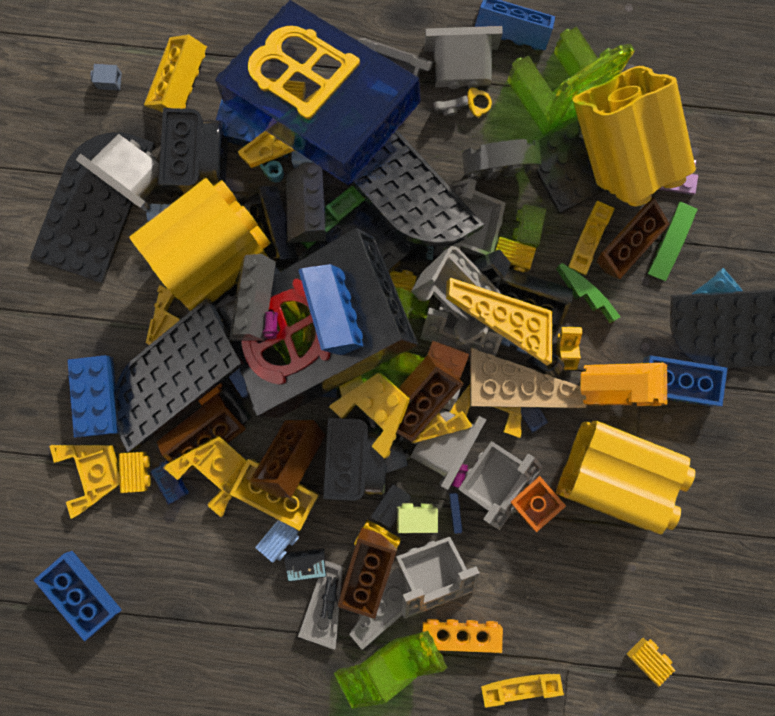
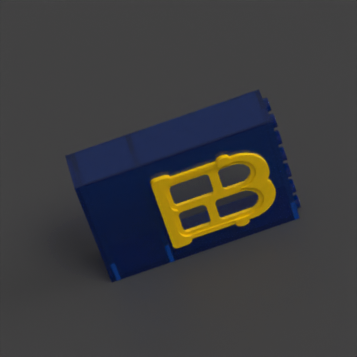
(349, 113)

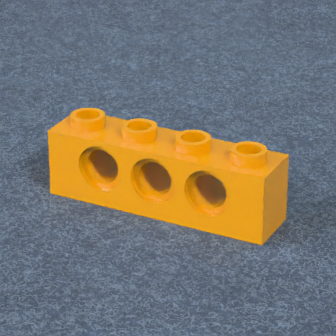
(470, 643)

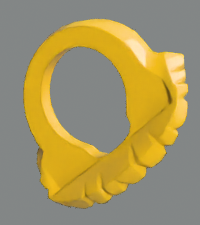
(476, 111)

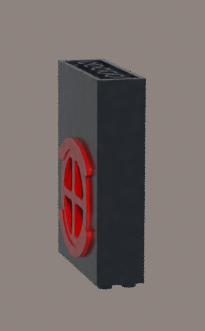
(379, 317)

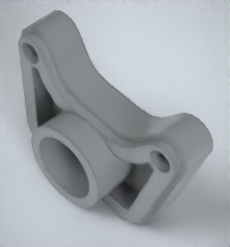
(450, 107)

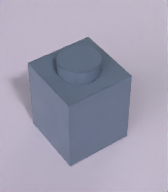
(106, 77)

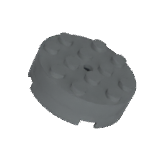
(502, 158)

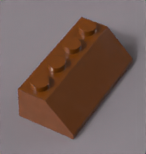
(633, 240)
(429, 391)
(200, 427)
(288, 457)
(367, 574)

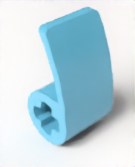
(273, 165)

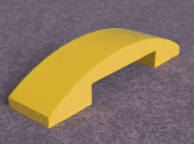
(590, 237)
(522, 688)

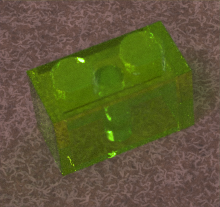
(529, 225)

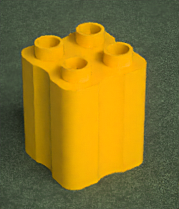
(636, 134)
(200, 243)
(625, 477)

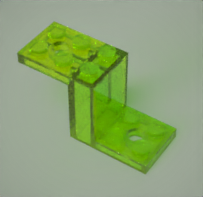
(390, 670)

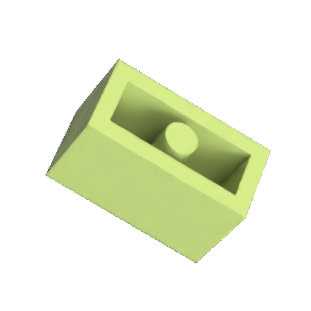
(417, 519)

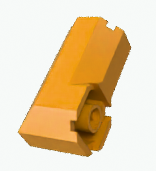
(625, 384)

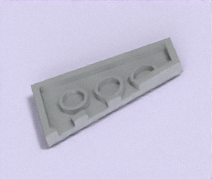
(388, 612)
(314, 627)

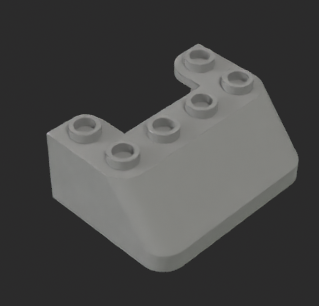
(433, 280)

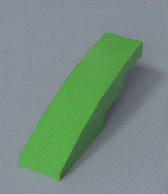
(339, 209)
(672, 241)
(591, 294)

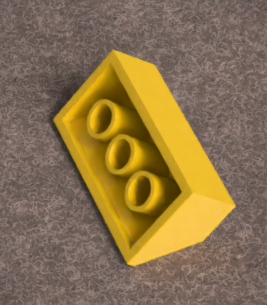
(176, 73)
(288, 510)

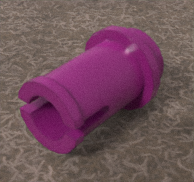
(270, 329)
(460, 476)

